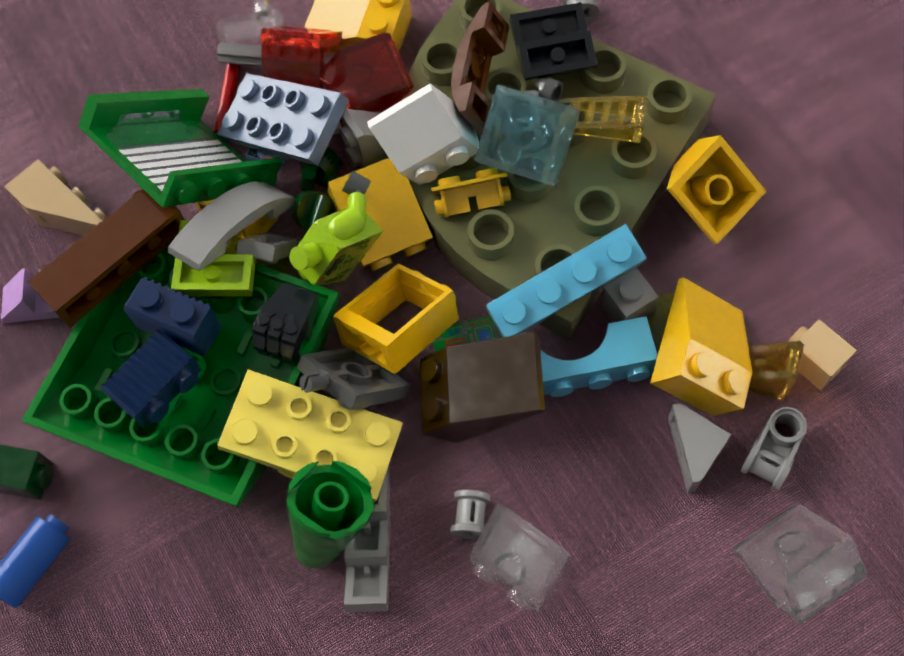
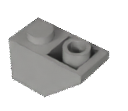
(361, 143)

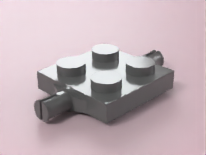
(351, 378)

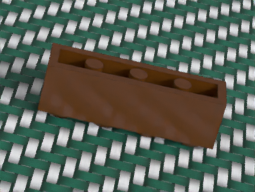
(106, 256)

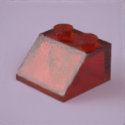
(369, 74)

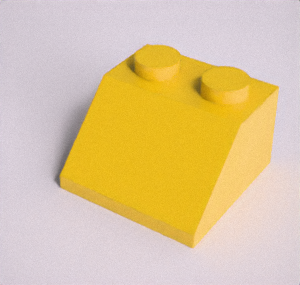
(714, 186)

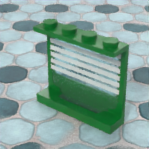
(168, 146)

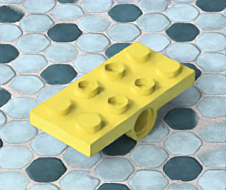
(293, 428)

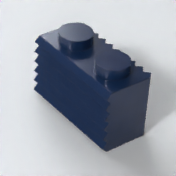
(179, 317)
(152, 379)

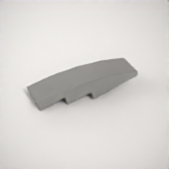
(369, 559)

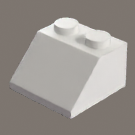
(424, 135)

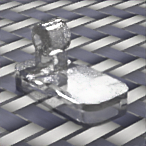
(247, 27)

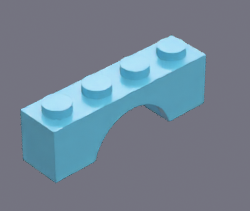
(566, 282)
(624, 354)

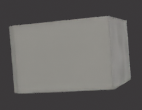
(696, 444)

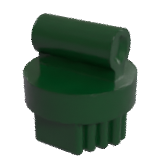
(323, 173)
(310, 207)

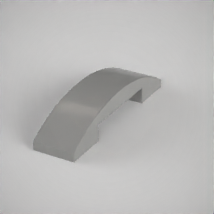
(224, 217)

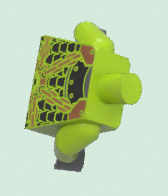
(339, 240)

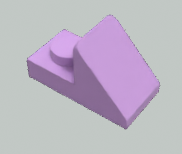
(22, 302)

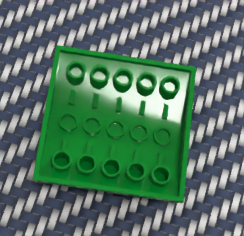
(186, 440)

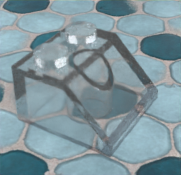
(519, 559)
(802, 562)

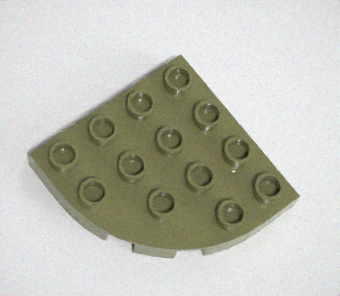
(601, 179)

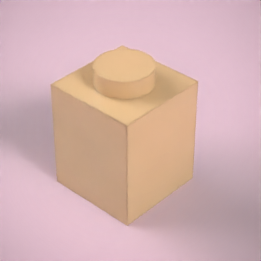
(822, 354)

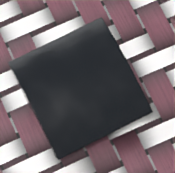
(553, 41)

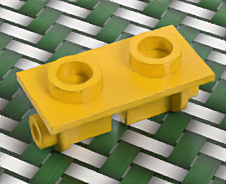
(456, 193)

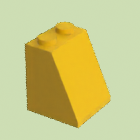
(393, 208)

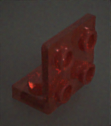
(296, 53)

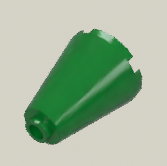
(327, 510)

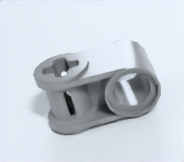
(772, 453)

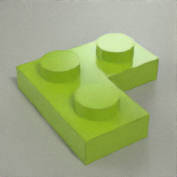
(223, 277)

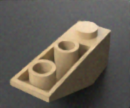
(50, 202)

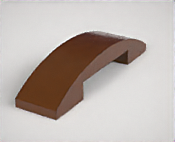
(472, 63)

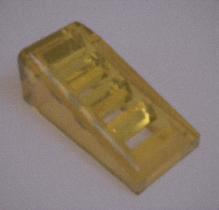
(612, 105)

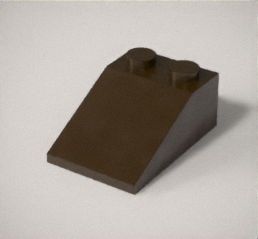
(481, 386)

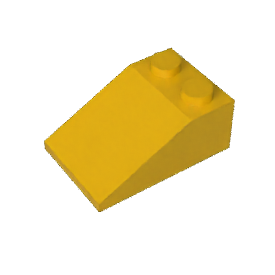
(361, 19)
(704, 352)

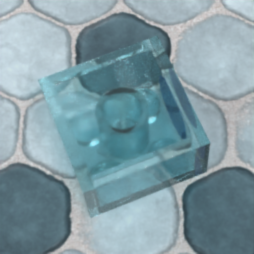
(527, 135)

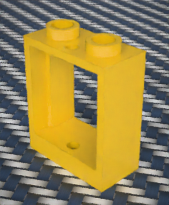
(358, 318)

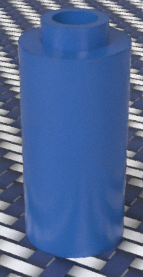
(31, 558)

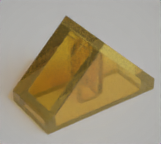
(774, 368)

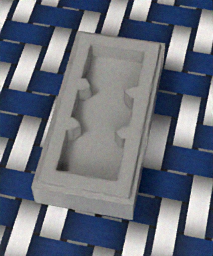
(267, 247)

